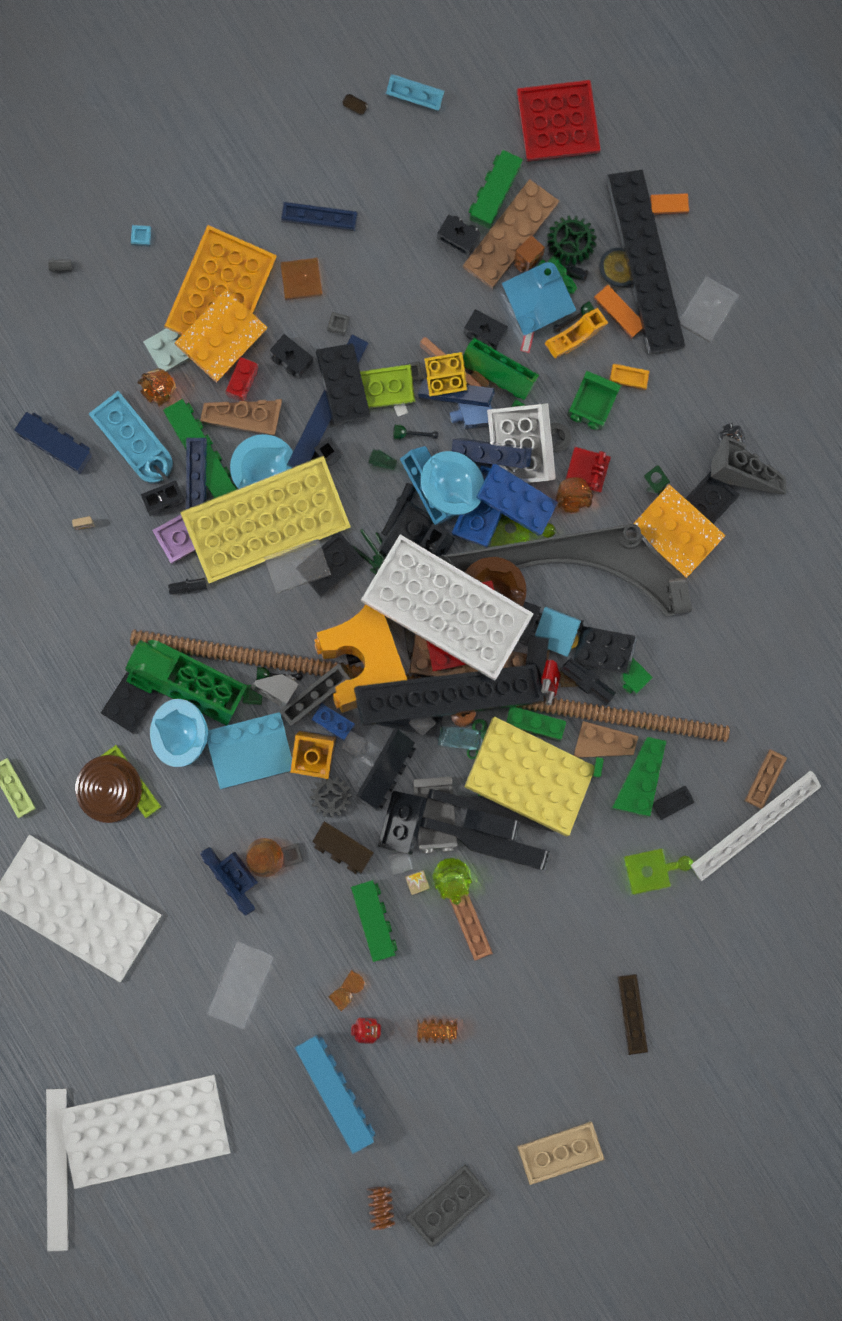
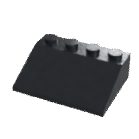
(385, 770)

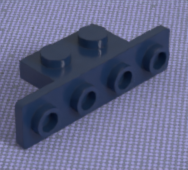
(233, 876)

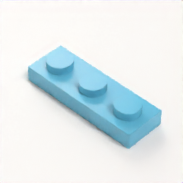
(415, 92)

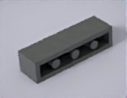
(315, 694)

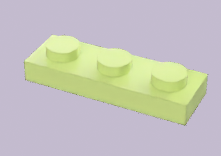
(14, 790)

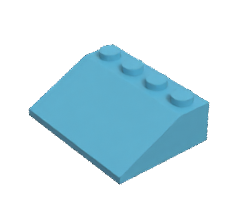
(249, 750)

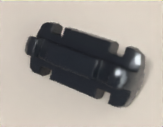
(576, 272)

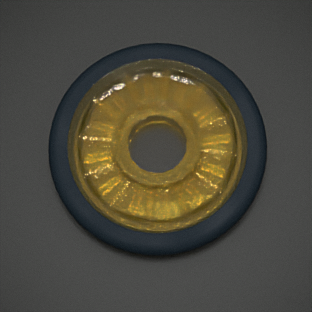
(608, 270)

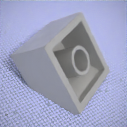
(276, 688)

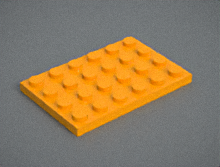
(220, 265)

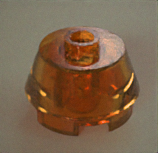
(157, 386)
(574, 494)
(264, 857)

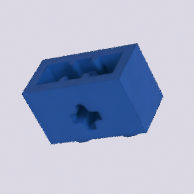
(332, 722)

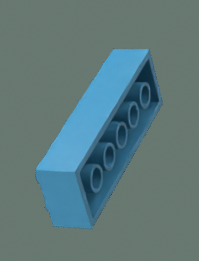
(335, 1094)

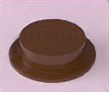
(505, 577)
(108, 788)

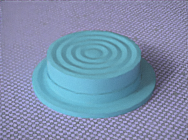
(259, 459)
(451, 483)
(178, 733)

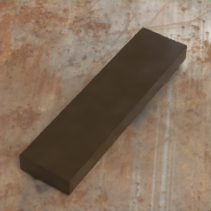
(632, 1014)

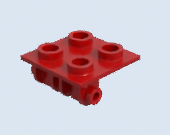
(590, 467)

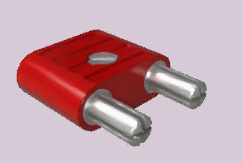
(550, 680)

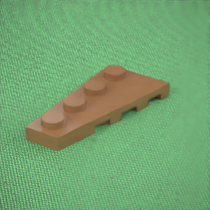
(252, 417)

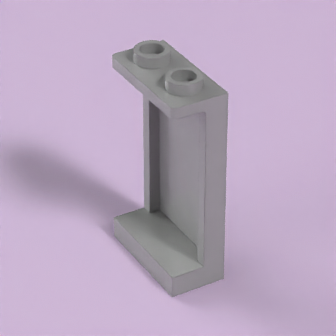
(429, 839)

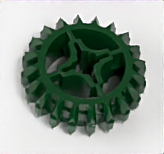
(584, 232)

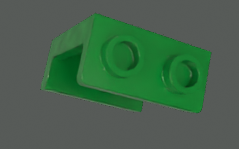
(593, 401)

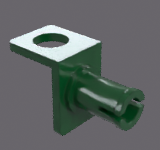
(660, 484)

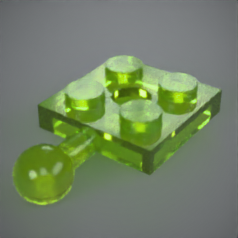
(521, 534)
(659, 877)

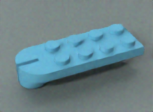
(132, 438)

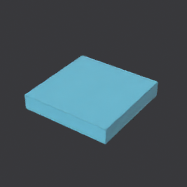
(560, 630)

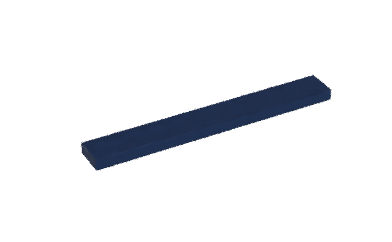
(319, 419)

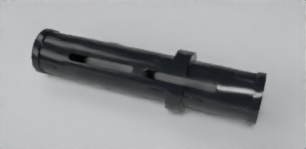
(405, 496)

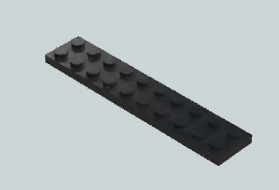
(645, 261)
(447, 695)

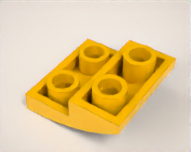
(445, 374)

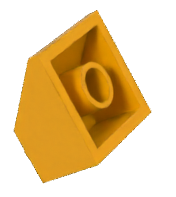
(313, 754)

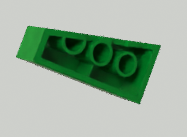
(640, 785)

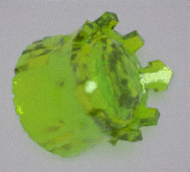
(452, 879)

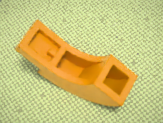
(577, 334)

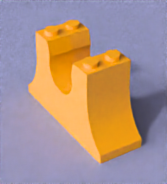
(369, 640)

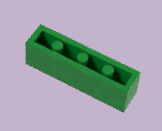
(496, 189)
(499, 369)
(373, 920)

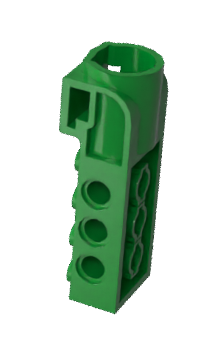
(182, 677)

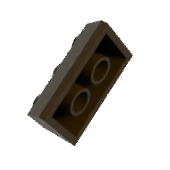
(342, 848)

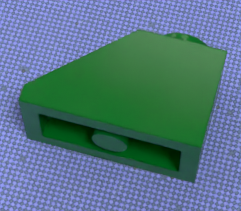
(636, 679)

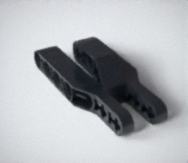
(490, 819)

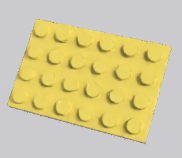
(530, 776)

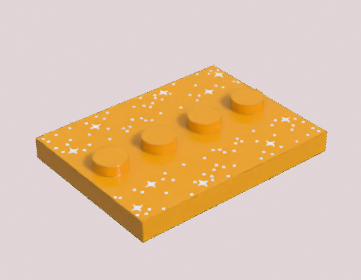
(221, 335)
(678, 531)

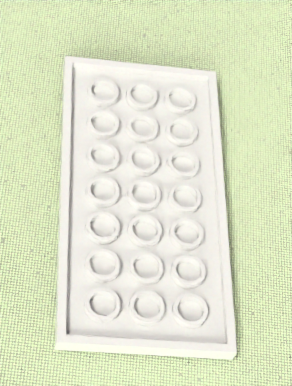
(447, 607)
(76, 908)
(144, 1131)

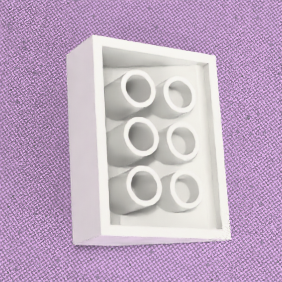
(526, 428)

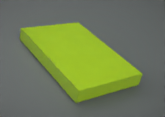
(388, 386)

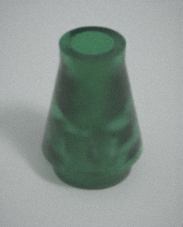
(381, 460)

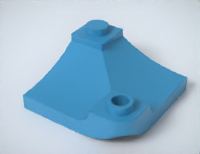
(538, 297)

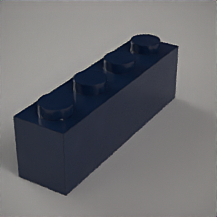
(53, 442)
(493, 452)

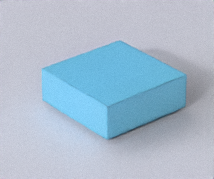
(141, 235)

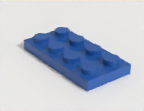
(517, 499)
(480, 523)

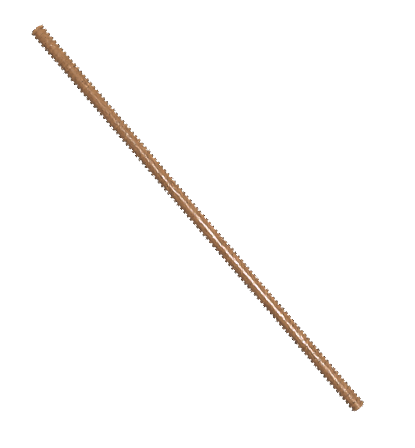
(321, 668)

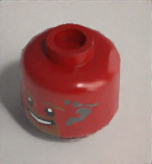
(366, 1030)

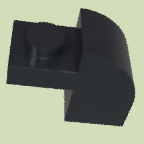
(329, 450)

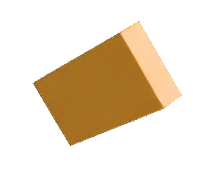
(629, 376)

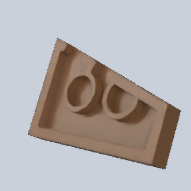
(603, 741)

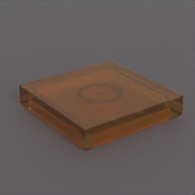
(301, 278)

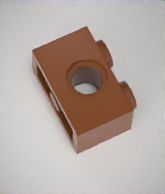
(528, 254)

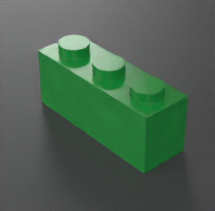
(536, 723)

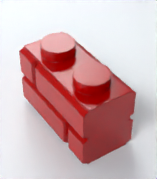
(242, 379)

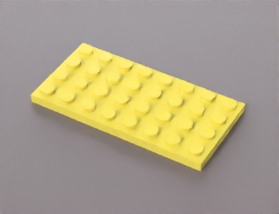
(265, 519)

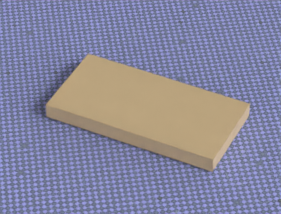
(560, 1153)

